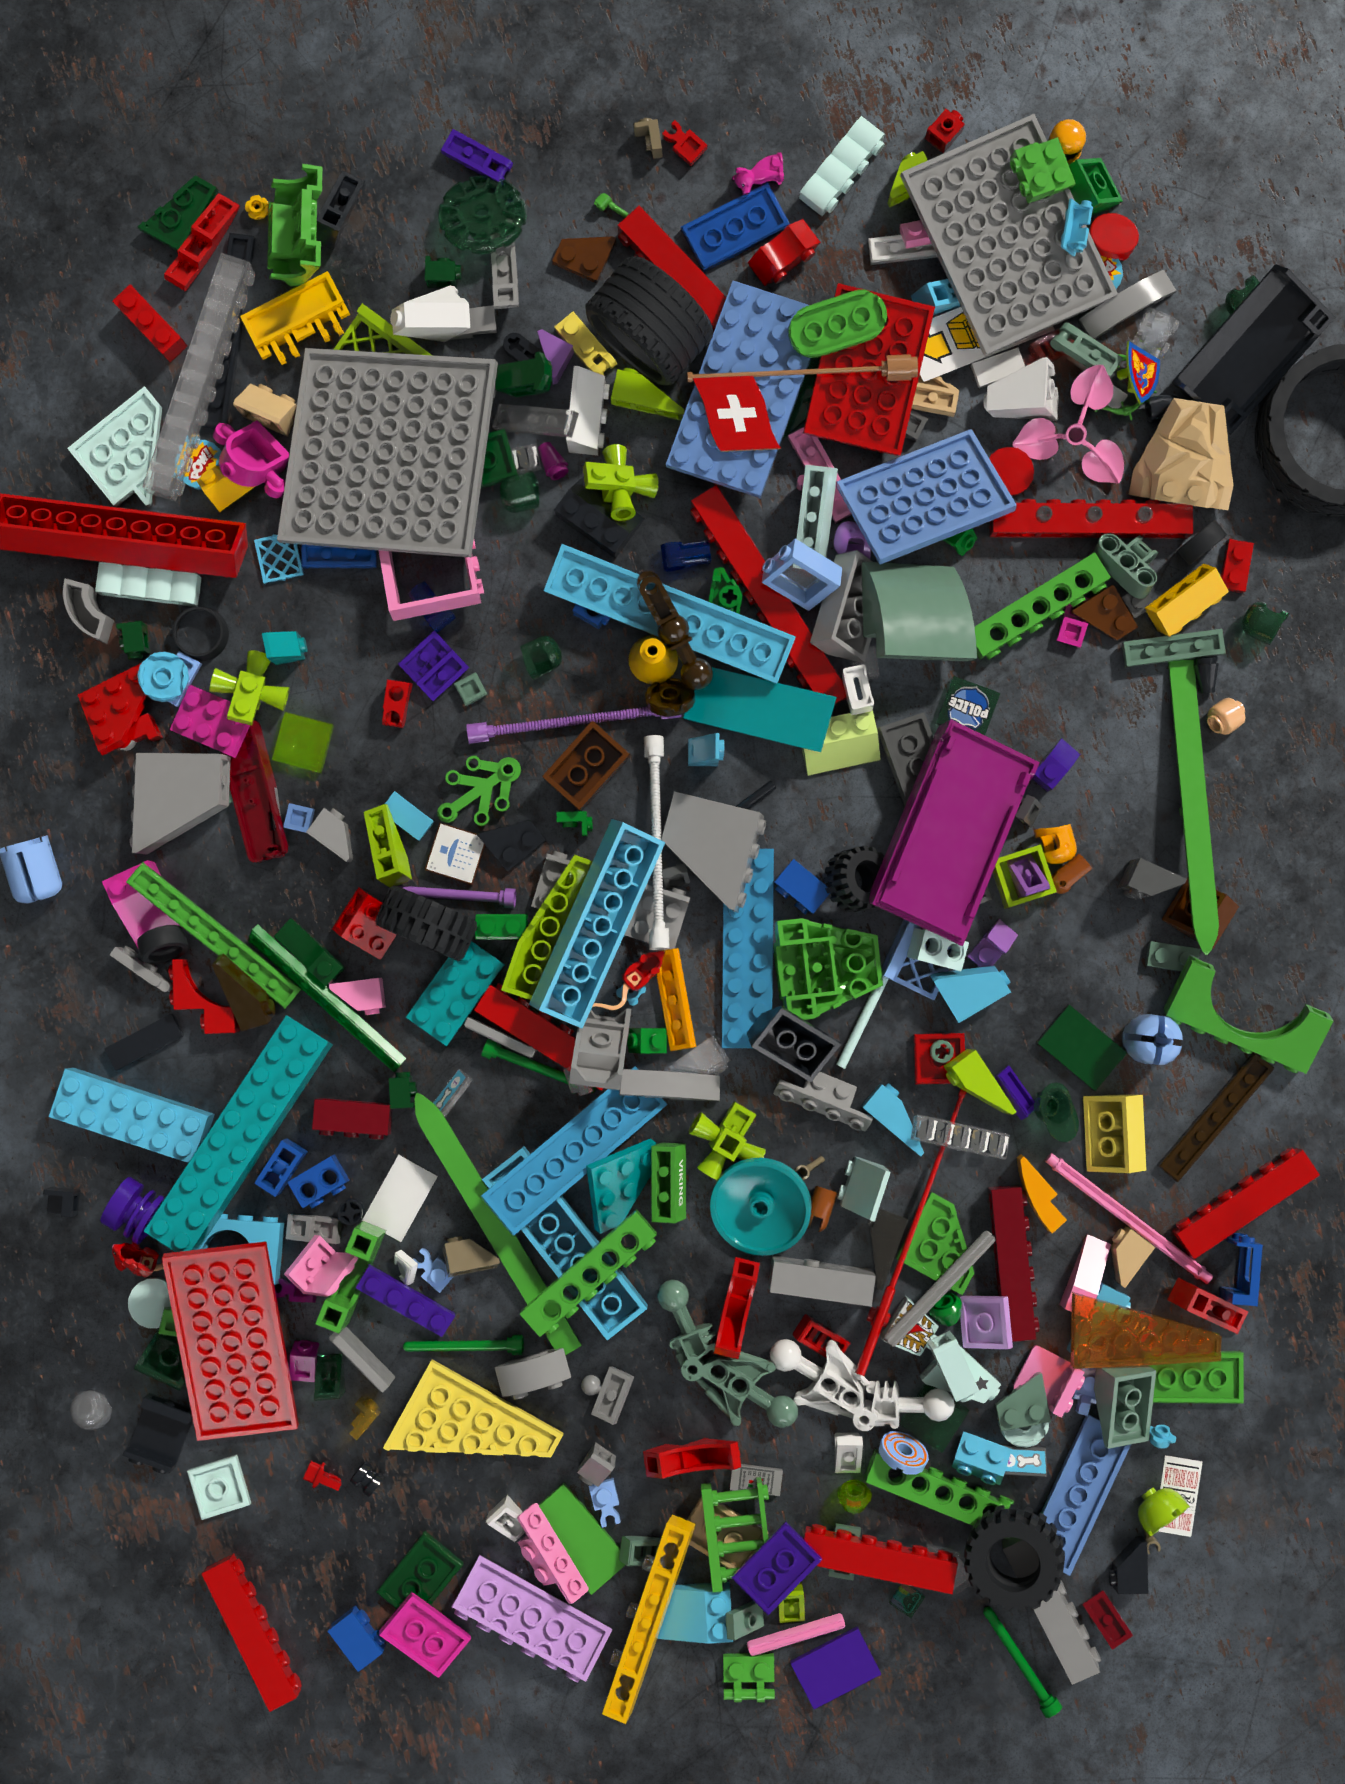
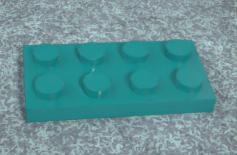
(455, 993)

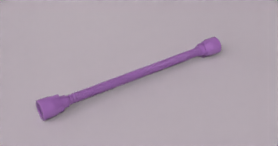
(482, 732)

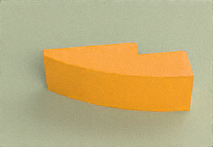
(1039, 1195)

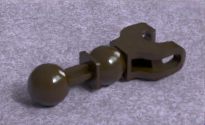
(674, 631)

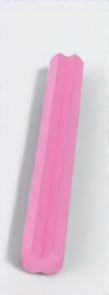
(796, 1634)

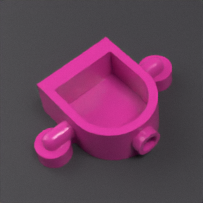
(252, 457)

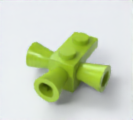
(618, 481)
(249, 689)
(726, 1140)

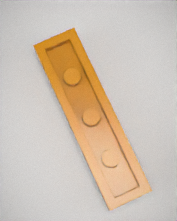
(675, 1002)

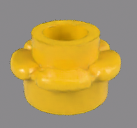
(259, 213)

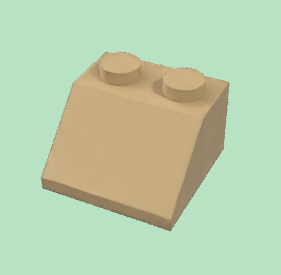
(269, 409)

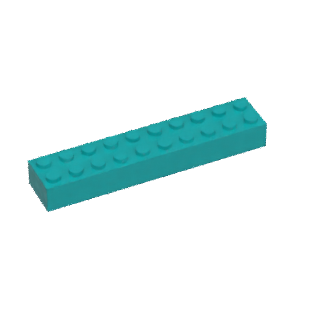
(238, 1137)

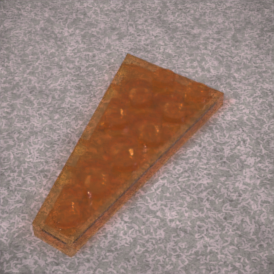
(1121, 1336)

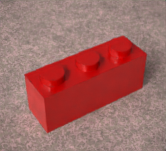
(149, 323)

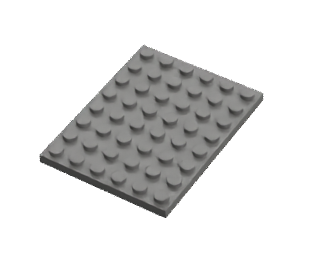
(999, 248)

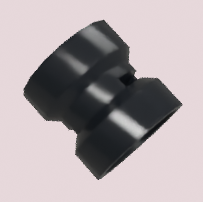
(368, 1479)

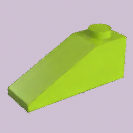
(638, 393)
(386, 847)
(972, 1075)

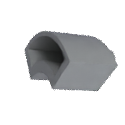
(84, 610)
(533, 1373)

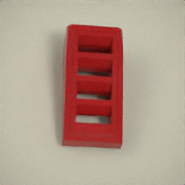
(808, 1329)

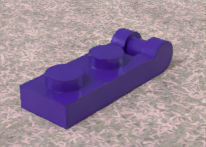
(475, 156)

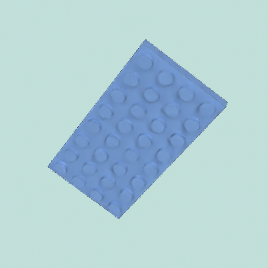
(746, 339)

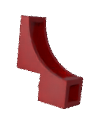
(187, 995)
(736, 1308)
(695, 1456)

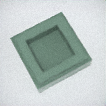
(470, 689)

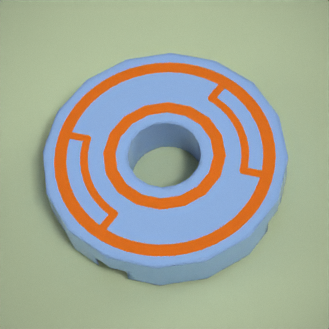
(895, 1443)

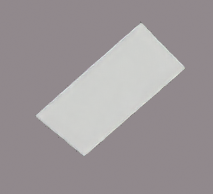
(400, 1197)

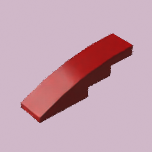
(202, 242)

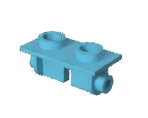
(1074, 237)

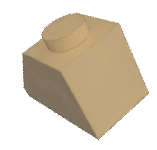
(1128, 1254)

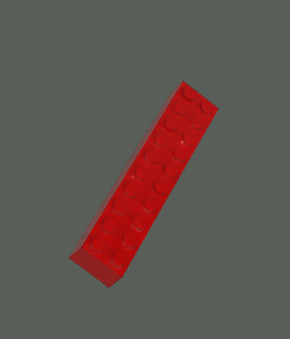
(122, 535)

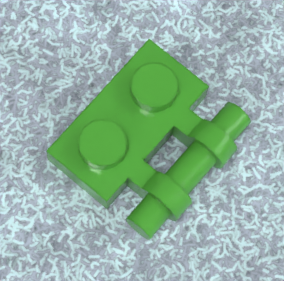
(748, 1668)

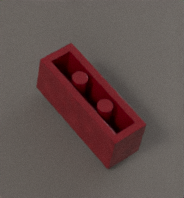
(352, 1118)

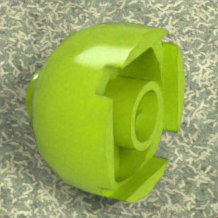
(1160, 1509)

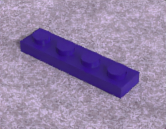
(405, 1300)

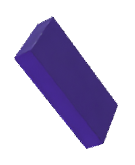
(1015, 1092)

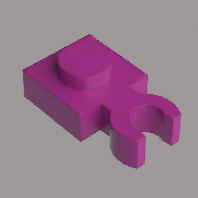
(295, 1294)

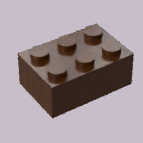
(586, 766)

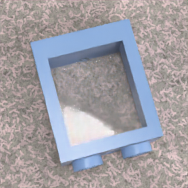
(801, 574)

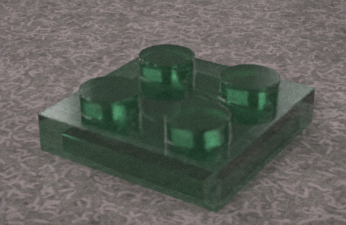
(934, 1432)

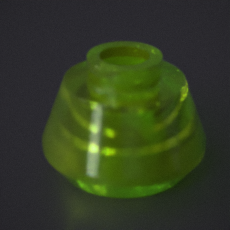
(854, 1496)

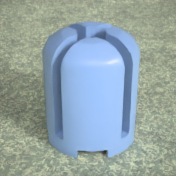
(31, 870)
(1162, 1029)

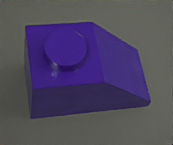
(1055, 765)

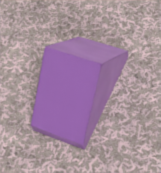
(557, 352)
(1027, 876)

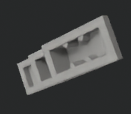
(670, 1085)

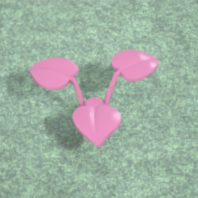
(1105, 460)

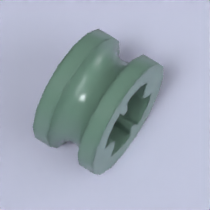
(947, 1057)

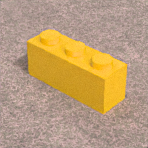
(1187, 600)

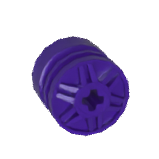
(130, 1208)

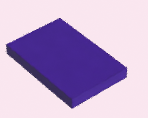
(776, 1568)
(835, 1667)

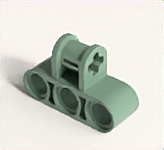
(1134, 556)

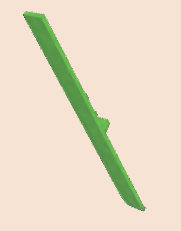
(1194, 803)
(471, 1188)

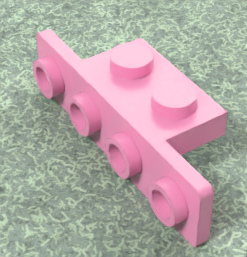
(548, 1555)

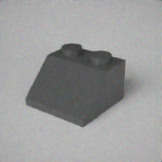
(1147, 879)

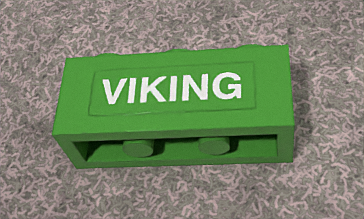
(668, 1182)

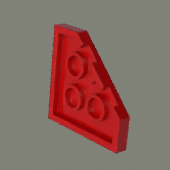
(113, 709)

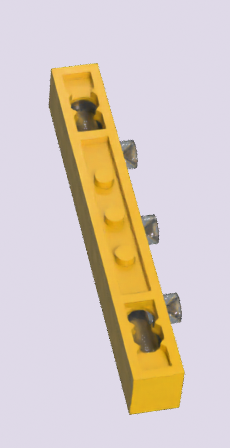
(647, 1618)

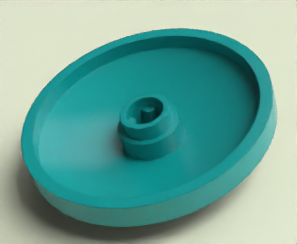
(760, 1206)

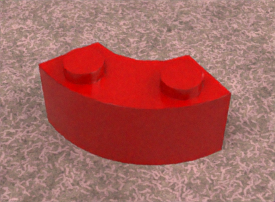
(784, 252)

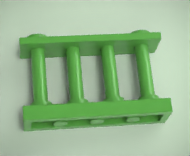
(714, 1524)

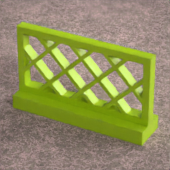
(384, 330)

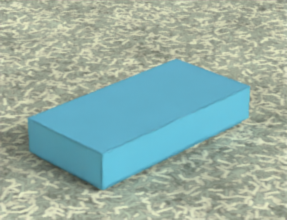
(408, 816)

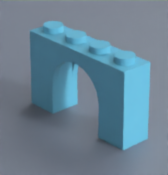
(255, 1231)

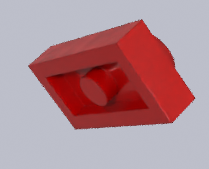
(1236, 565)

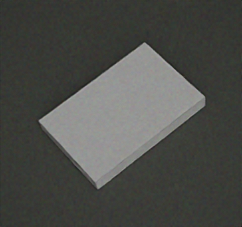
(363, 1359)

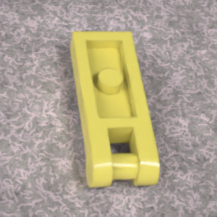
(584, 344)

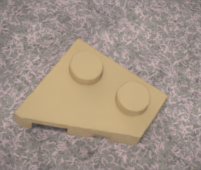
(935, 397)

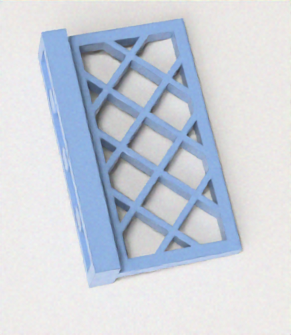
(895, 961)

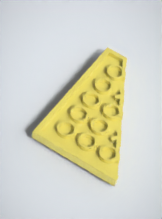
(463, 1417)

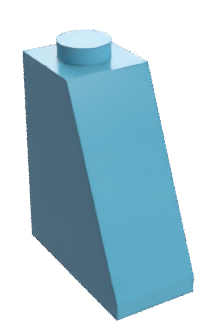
(971, 989)

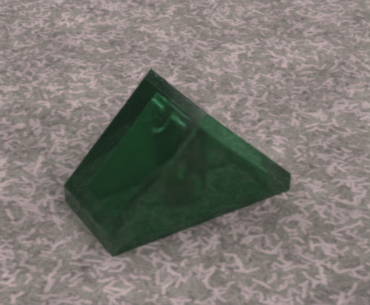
(329, 1377)

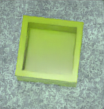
(1005, 883)

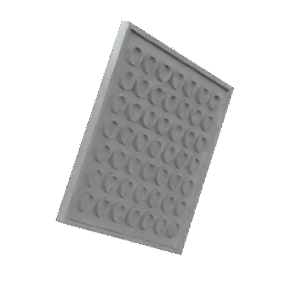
(388, 452)

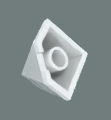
(432, 316)
(1025, 393)

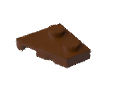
(584, 256)
(1107, 613)

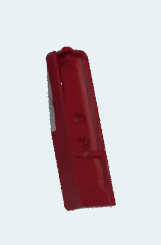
(255, 796)

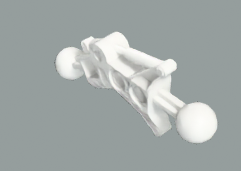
(865, 1414)

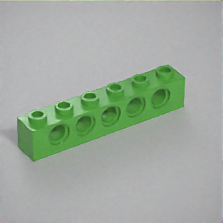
(1089, 568)
(535, 1311)
(877, 1475)

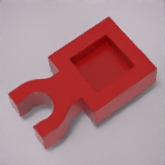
(686, 145)

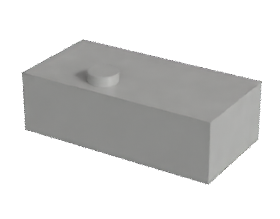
(821, 1280)

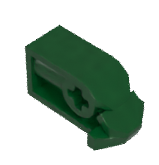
(525, 377)

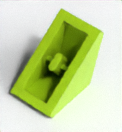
(792, 1607)

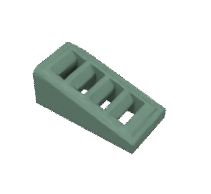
(631, 1549)

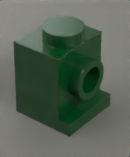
(441, 273)
(134, 639)
(402, 1091)

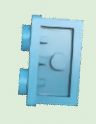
(981, 1459)

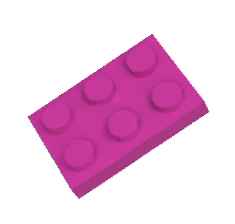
(205, 720)
(425, 1634)

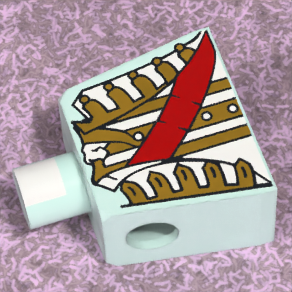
(916, 1339)

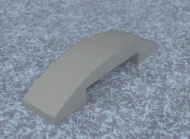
(505, 276)
(1126, 304)

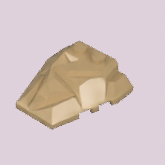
(1187, 458)

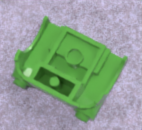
(293, 227)

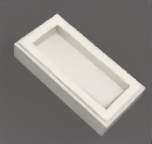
(997, 367)

